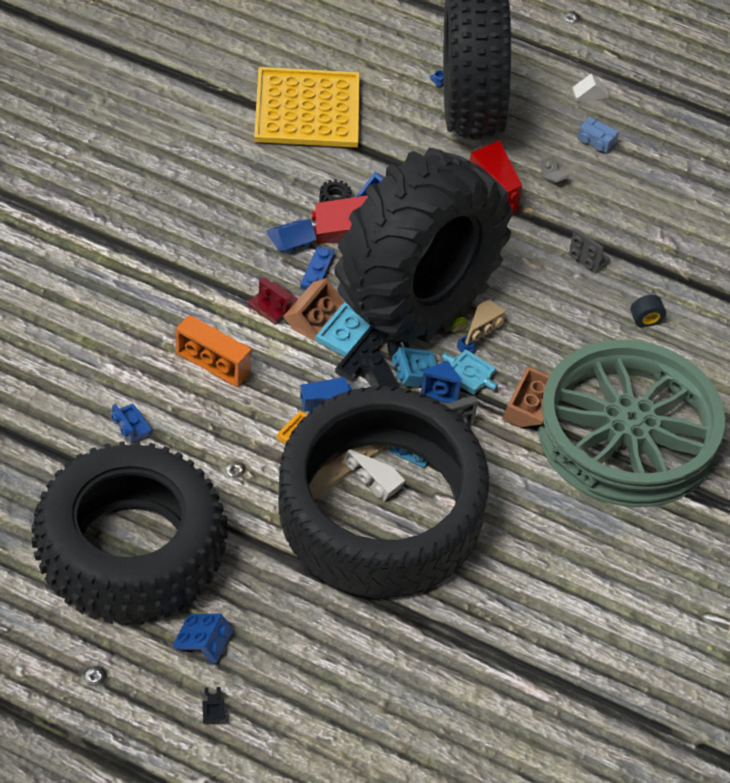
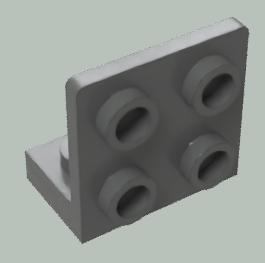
(587, 251)

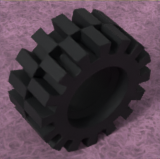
(335, 187)

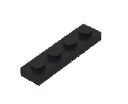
(365, 346)

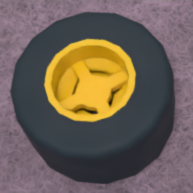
(648, 311)

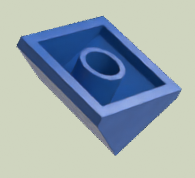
(441, 383)

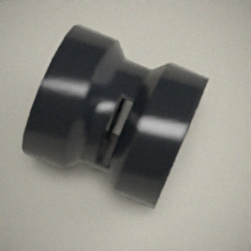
(393, 346)

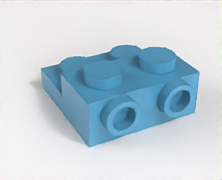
(412, 364)

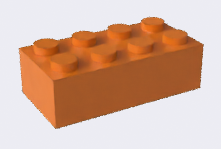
(213, 350)

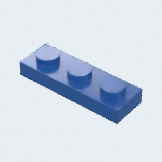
(318, 266)

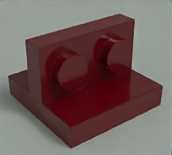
(272, 301)

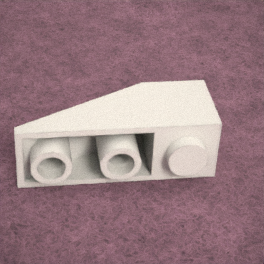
(377, 475)

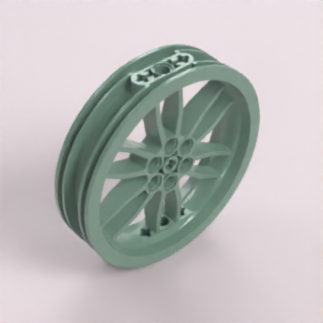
(631, 423)

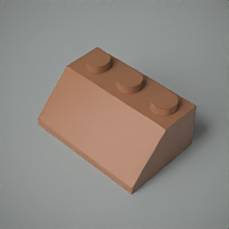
(314, 309)
(526, 401)

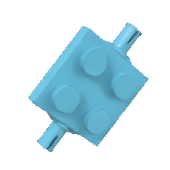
(472, 370)

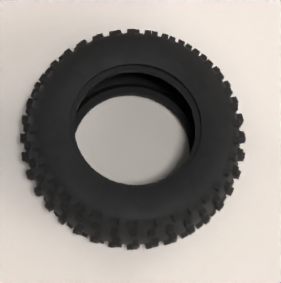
(476, 66)
(137, 585)

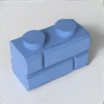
(598, 135)

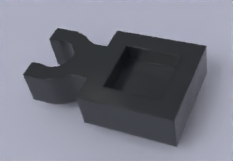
(213, 708)

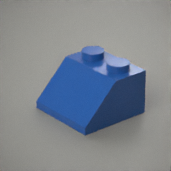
(292, 234)

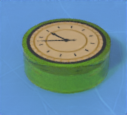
(459, 324)

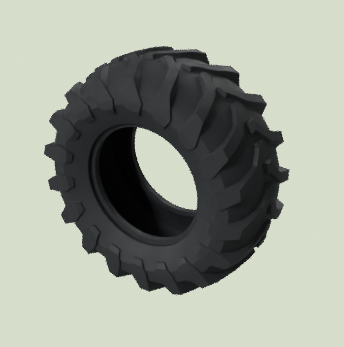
(423, 245)

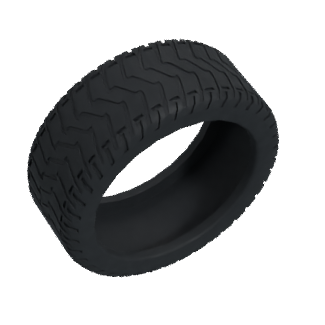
(397, 420)

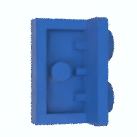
(130, 422)

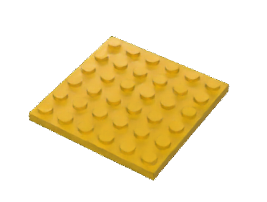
(307, 107)

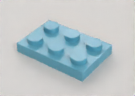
(342, 330)

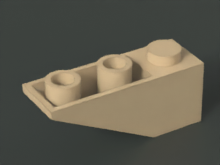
(486, 318)

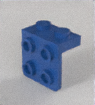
(205, 633)

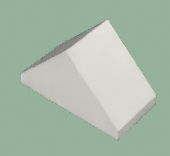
(590, 89)

